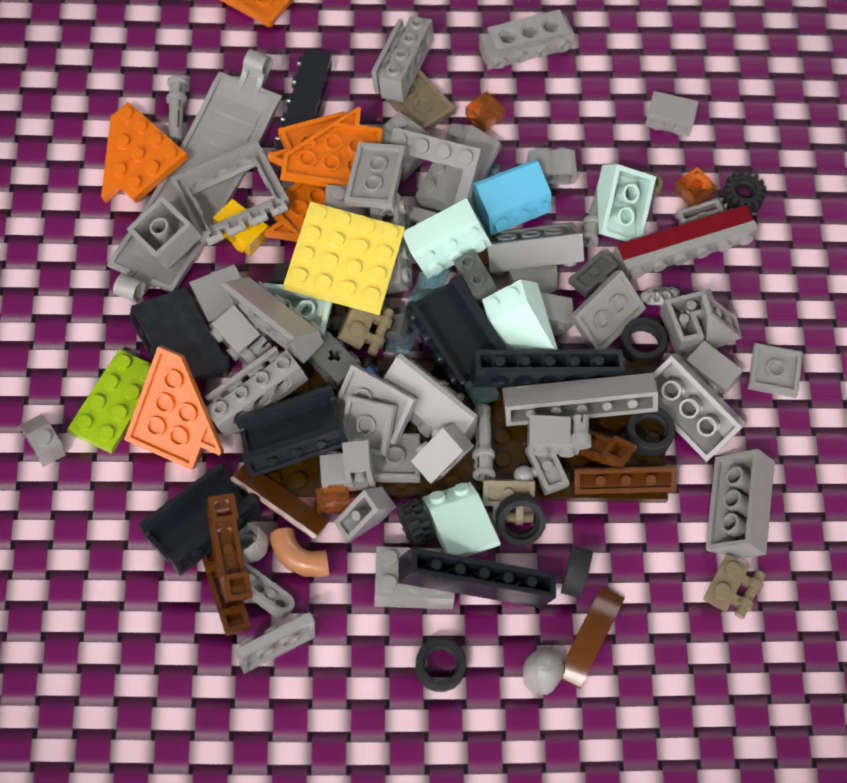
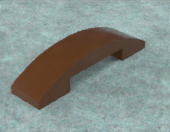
(607, 450)
(227, 548)
(233, 613)
(591, 636)

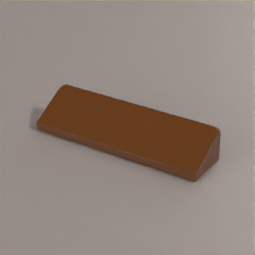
(624, 479)
(282, 502)

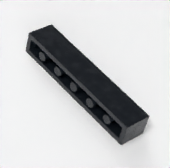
(308, 92)
(476, 577)

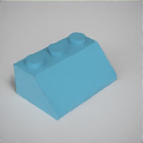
(512, 197)

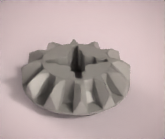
(657, 295)

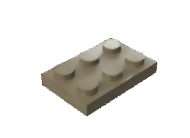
(424, 103)

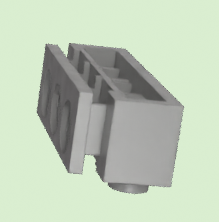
(526, 39)
(407, 52)
(402, 273)
(262, 382)

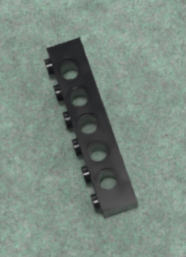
(534, 367)

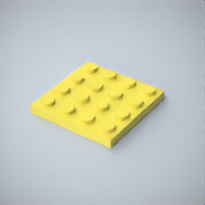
(344, 258)

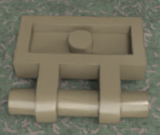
(357, 325)
(497, 490)
(726, 583)

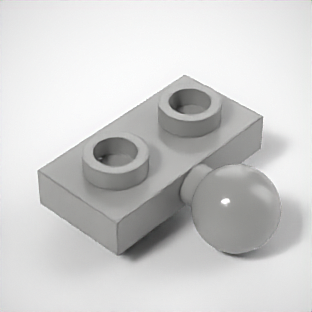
(546, 469)

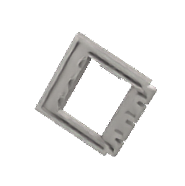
(441, 152)
(219, 170)

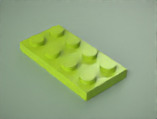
(111, 403)

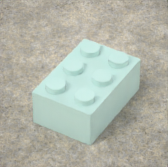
(446, 237)

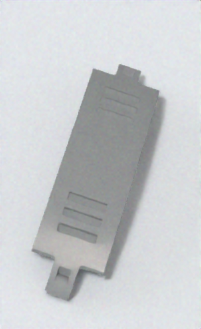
(230, 117)

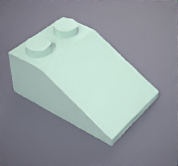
(623, 201)
(310, 307)
(520, 317)
(460, 520)

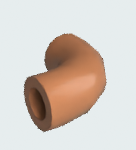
(295, 557)

